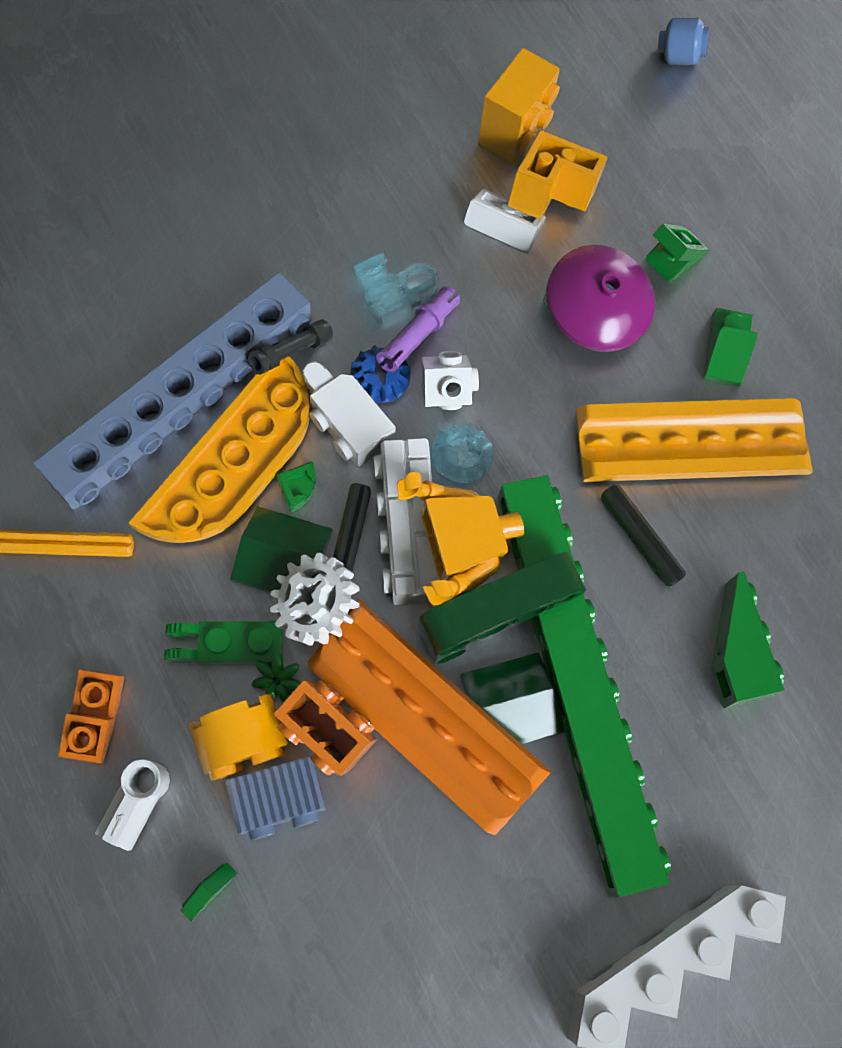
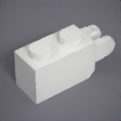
(347, 414)

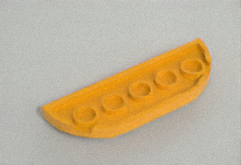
(231, 460)

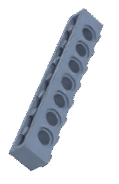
(154, 392)

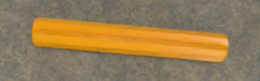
(66, 543)

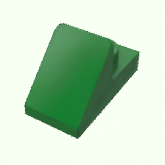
(675, 251)
(729, 347)

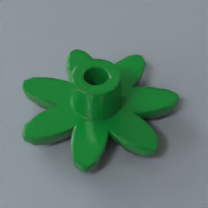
(276, 678)

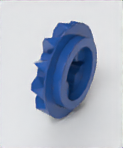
(395, 383)

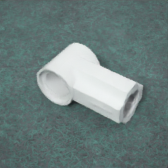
(131, 806)

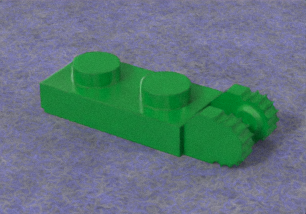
(226, 642)

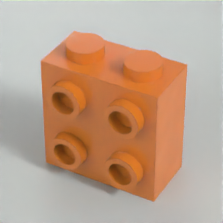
(330, 731)

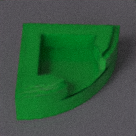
(297, 485)
(208, 891)

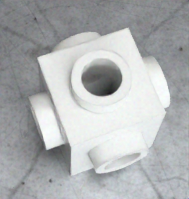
(448, 380)

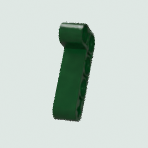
(498, 606)

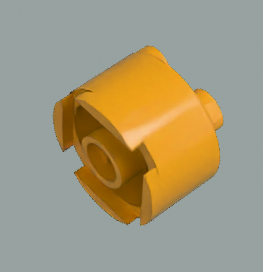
(237, 735)

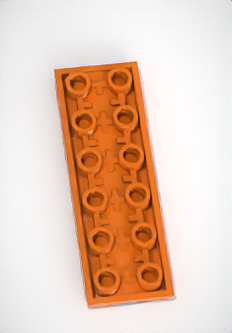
(429, 719)

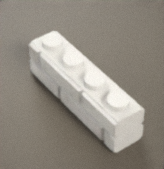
(405, 534)

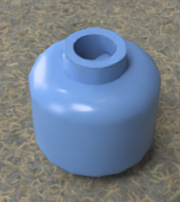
(684, 41)

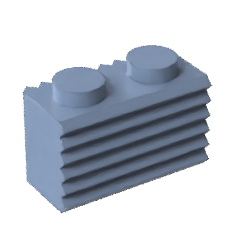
(276, 797)

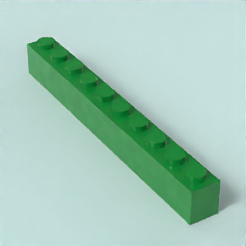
(587, 702)

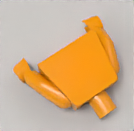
(462, 535)

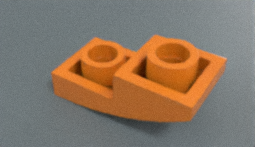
(92, 716)

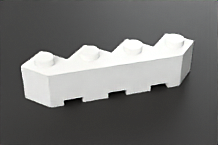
(654, 972)

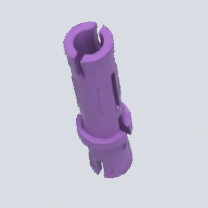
(427, 319)

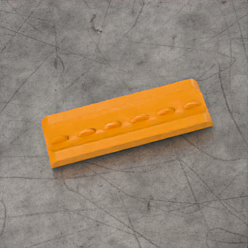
(692, 440)

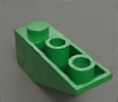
(742, 652)

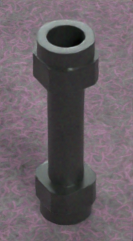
(270, 356)

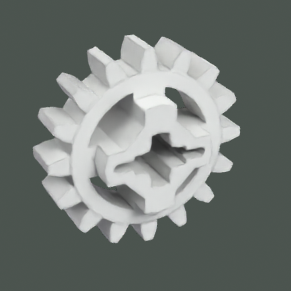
(317, 598)

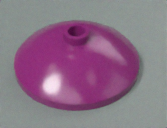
(592, 312)

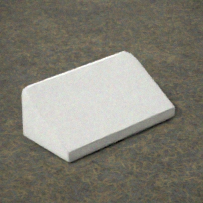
(493, 217)

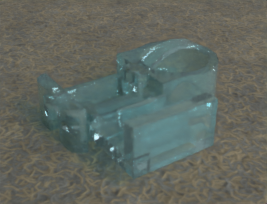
(392, 294)

